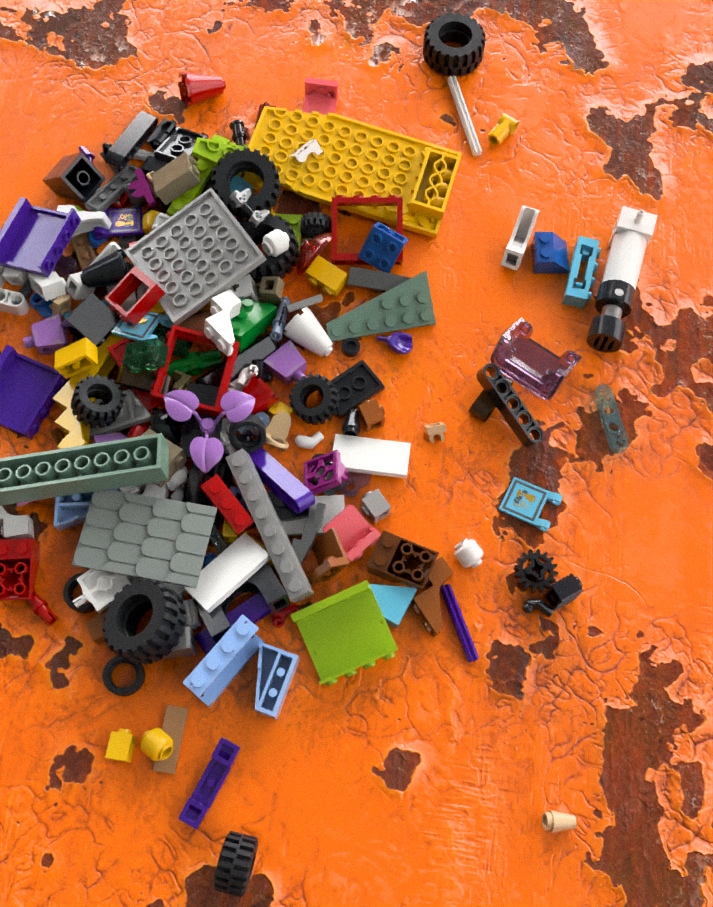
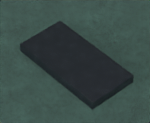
(191, 428)

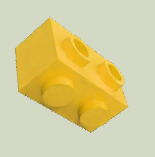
(326, 276)
(76, 358)

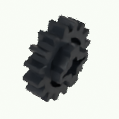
(543, 567)

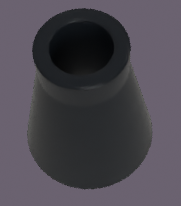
(351, 424)

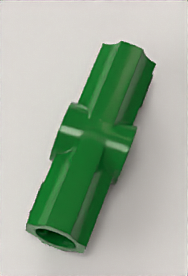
(196, 363)

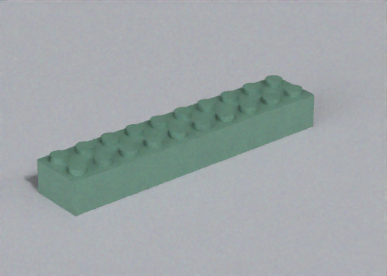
(84, 469)

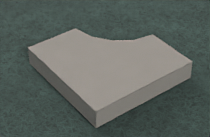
(303, 303)

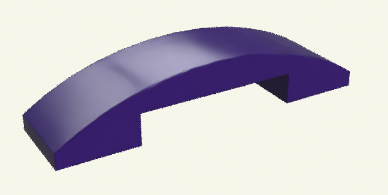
(210, 783)

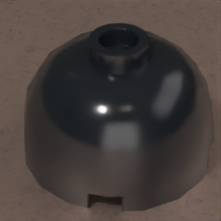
(164, 424)

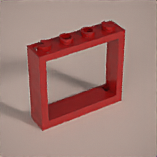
(359, 200)
(198, 338)

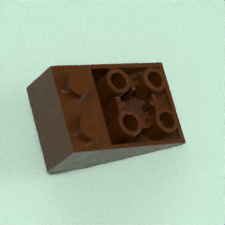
(401, 561)

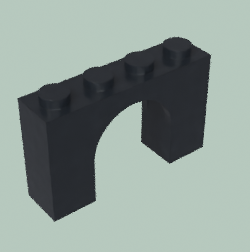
(262, 582)

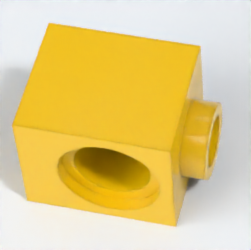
(121, 745)

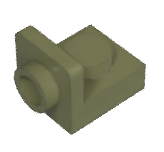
(181, 380)

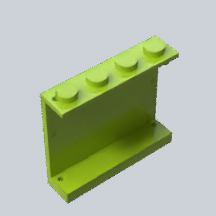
(345, 633)

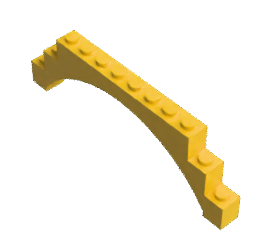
(76, 431)

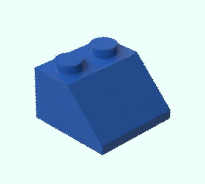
(549, 254)

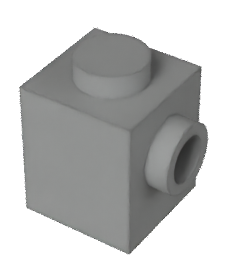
(375, 506)

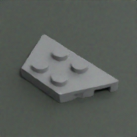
(131, 414)

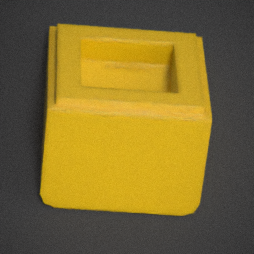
(278, 408)

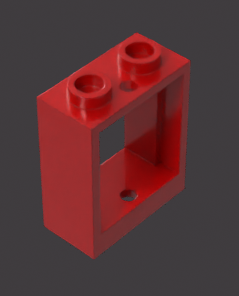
(126, 288)

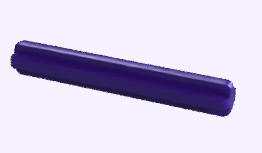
(459, 623)

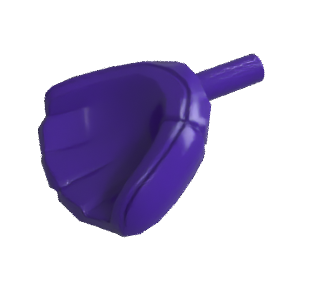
(398, 342)

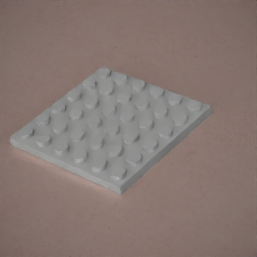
(195, 255)

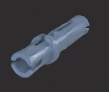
(277, 331)

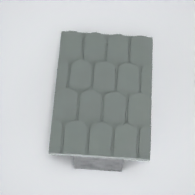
(145, 537)

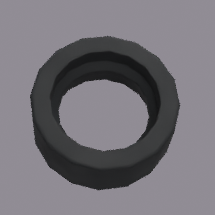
(248, 446)
(68, 597)
(107, 677)

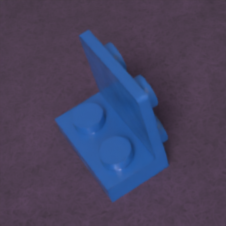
(382, 247)

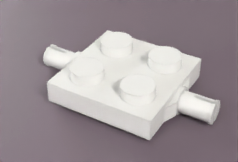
(99, 588)

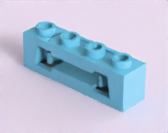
(580, 294)

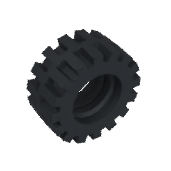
(315, 224)

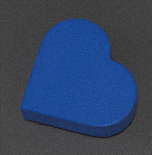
(93, 242)

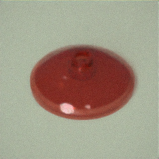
(311, 250)

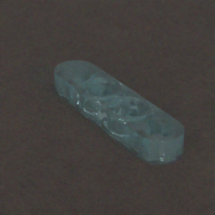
(611, 418)

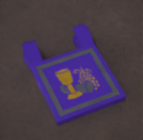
(124, 222)

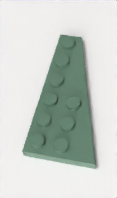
(395, 310)

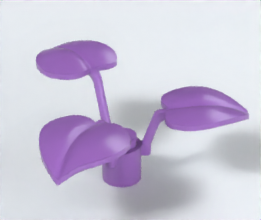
(207, 451)

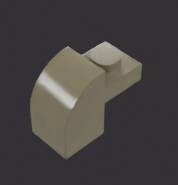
(270, 290)

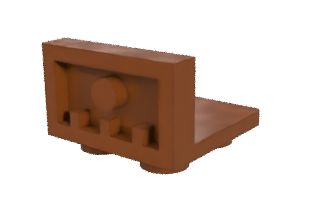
(330, 557)

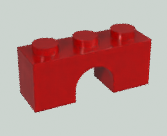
(227, 504)

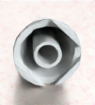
(309, 333)

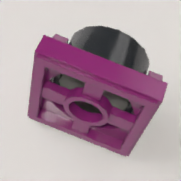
(140, 191)
(325, 477)

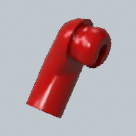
(279, 618)

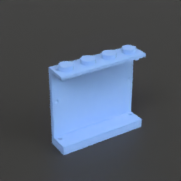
(224, 661)

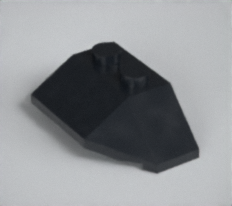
(197, 478)

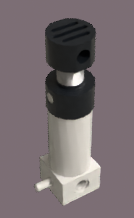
(617, 291)

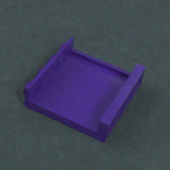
(35, 237)
(26, 392)

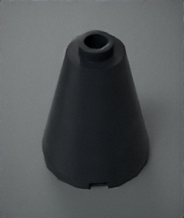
(107, 271)

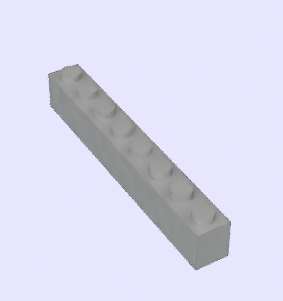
(269, 526)

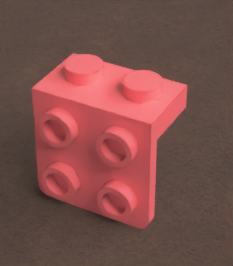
(320, 96)
(353, 532)

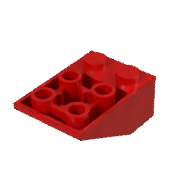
(18, 568)

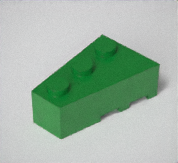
(252, 321)

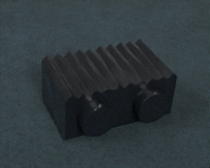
(563, 591)

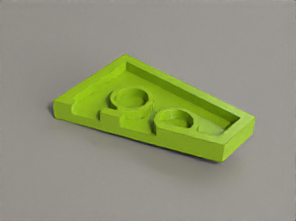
(213, 150)

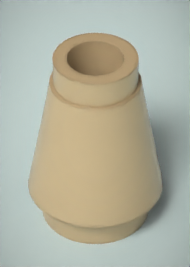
(557, 821)

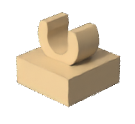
(61, 305)
(435, 428)

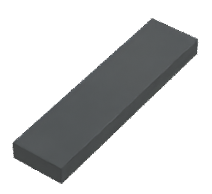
(112, 190)

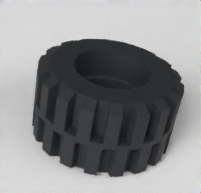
(99, 388)
(302, 392)
(235, 864)

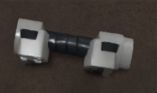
(239, 200)

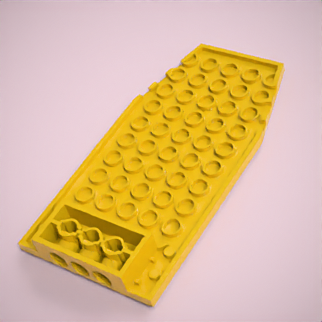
(359, 162)

